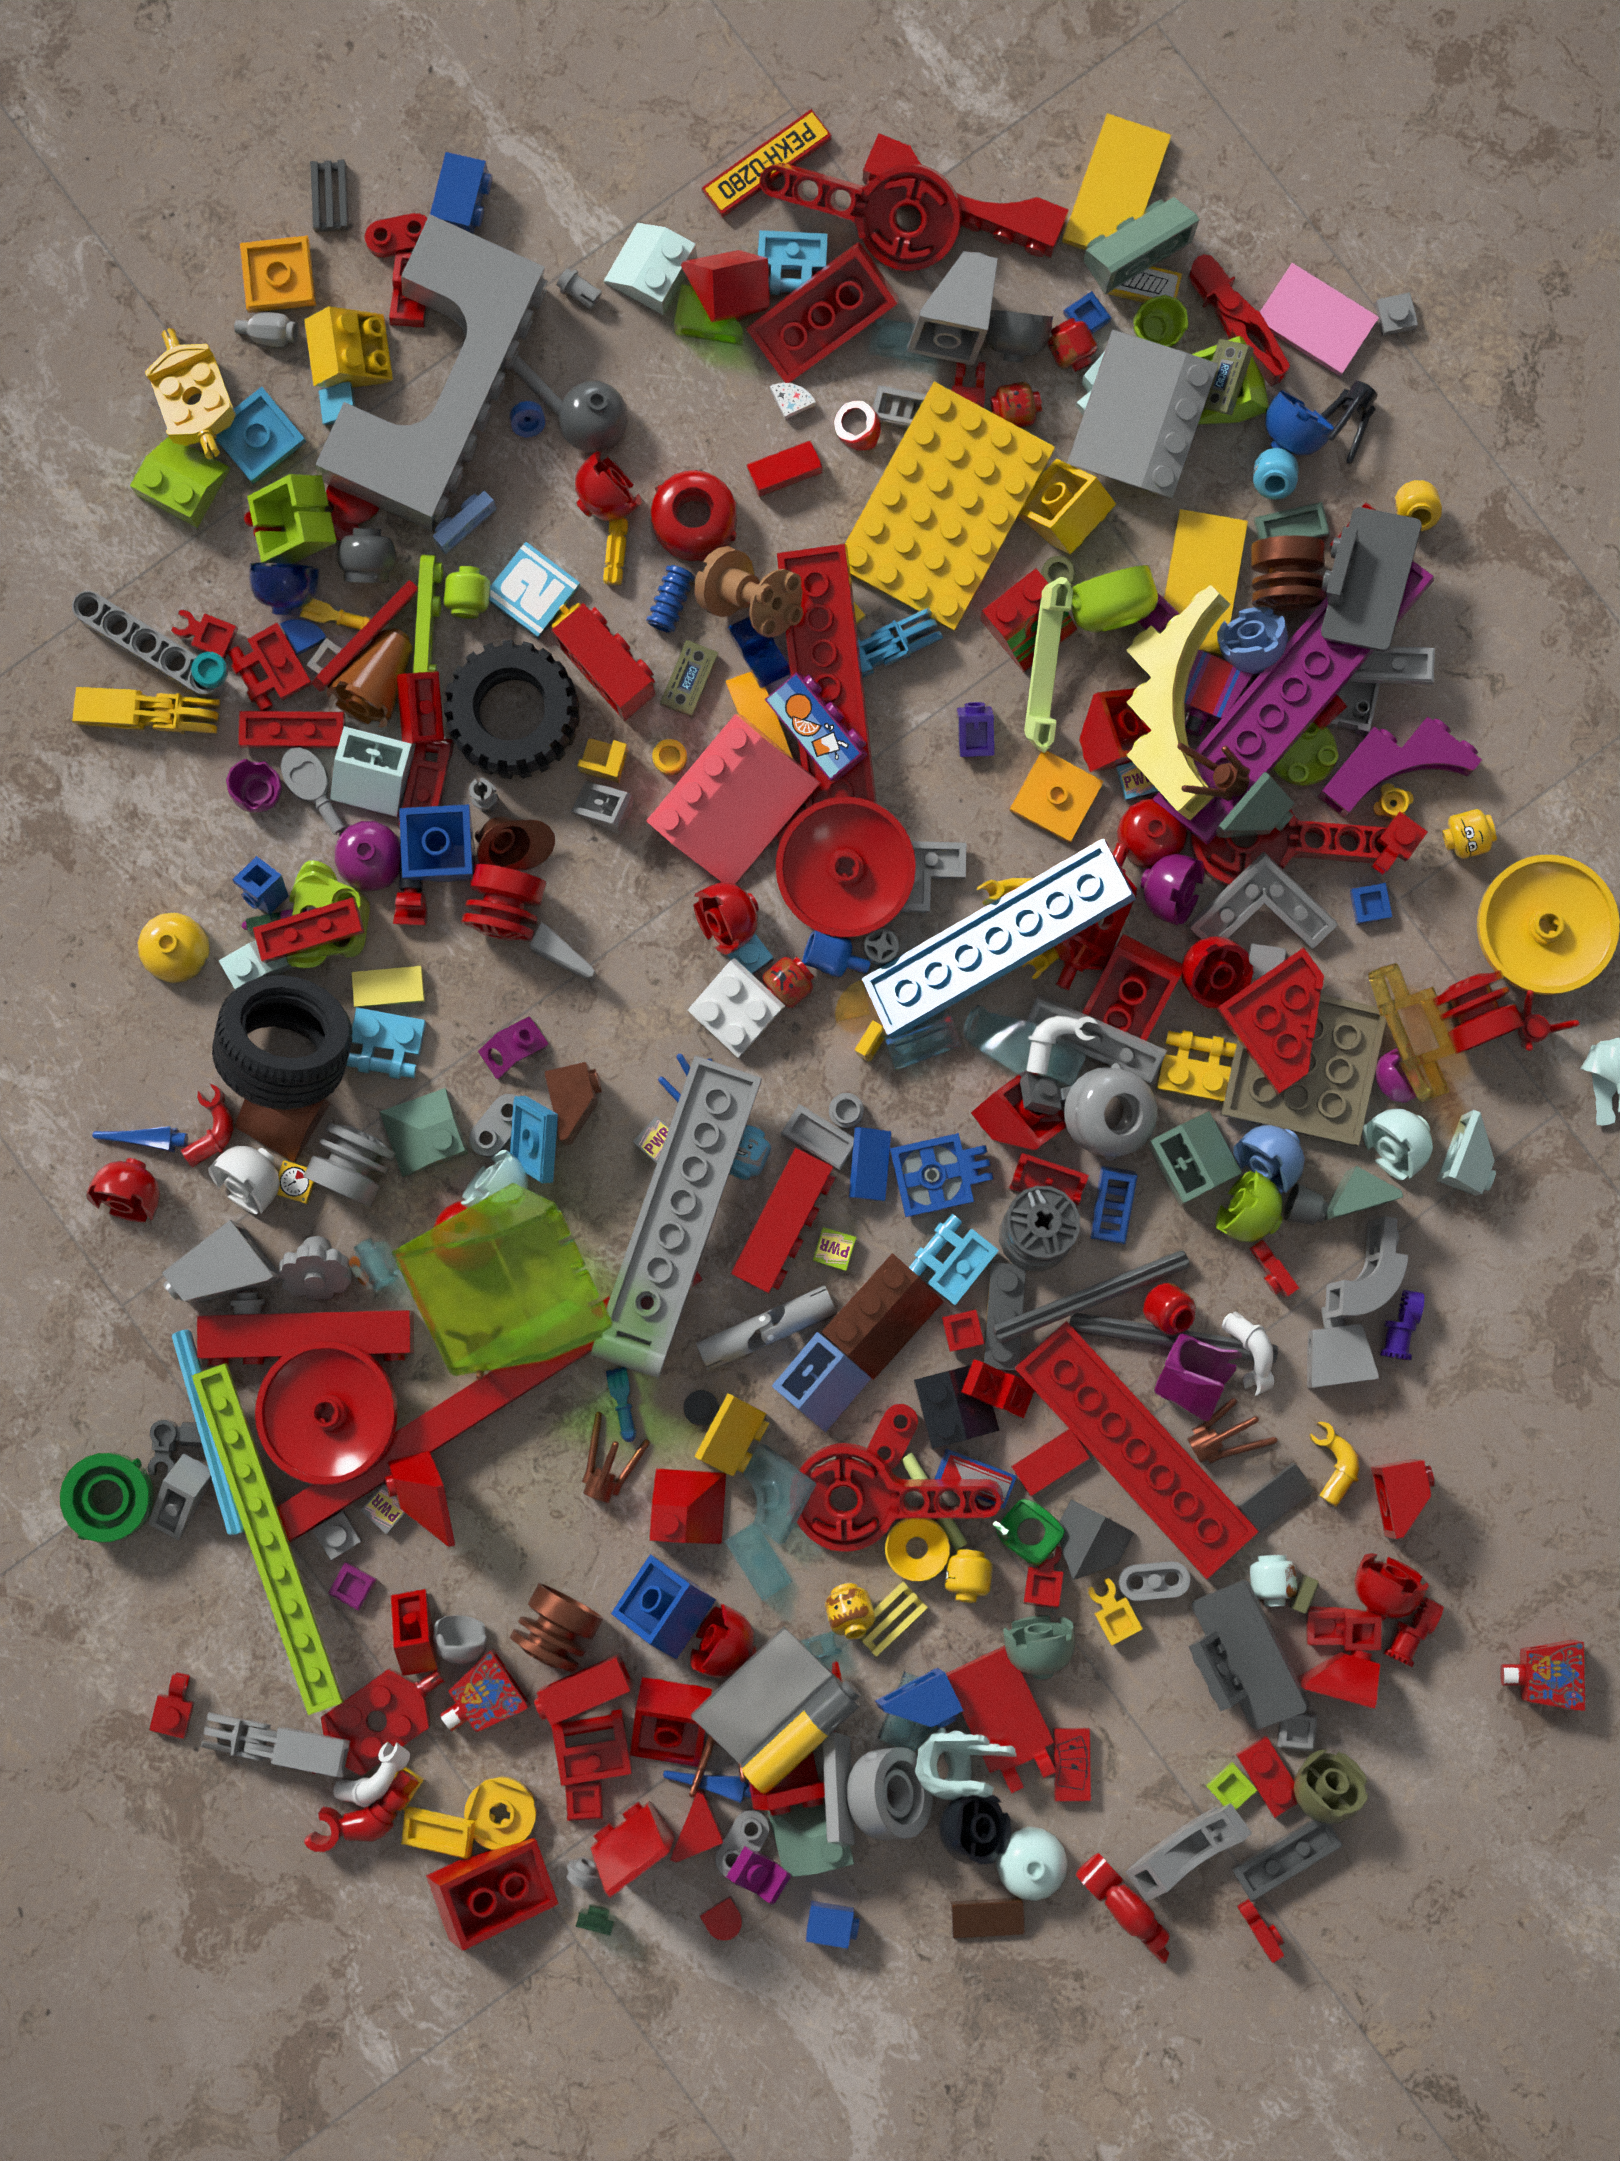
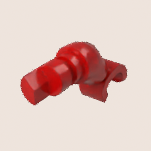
(364, 1824)
(1125, 1905)

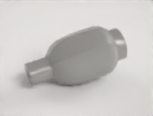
(269, 329)

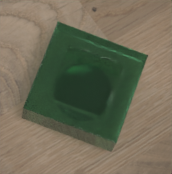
(596, 1919)

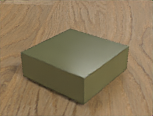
(1305, 1593)

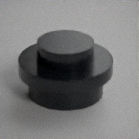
(701, 1407)

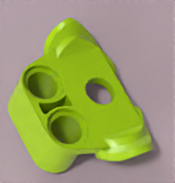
(317, 887)

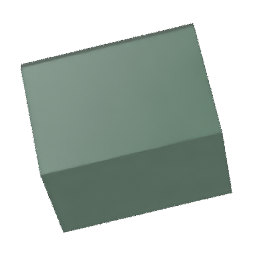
(1360, 1191)

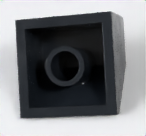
(952, 1414)

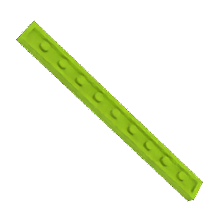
(267, 1539)

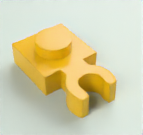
(1116, 1617)

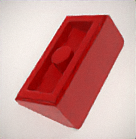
(784, 468)
(420, 707)

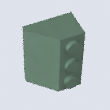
(1140, 243)

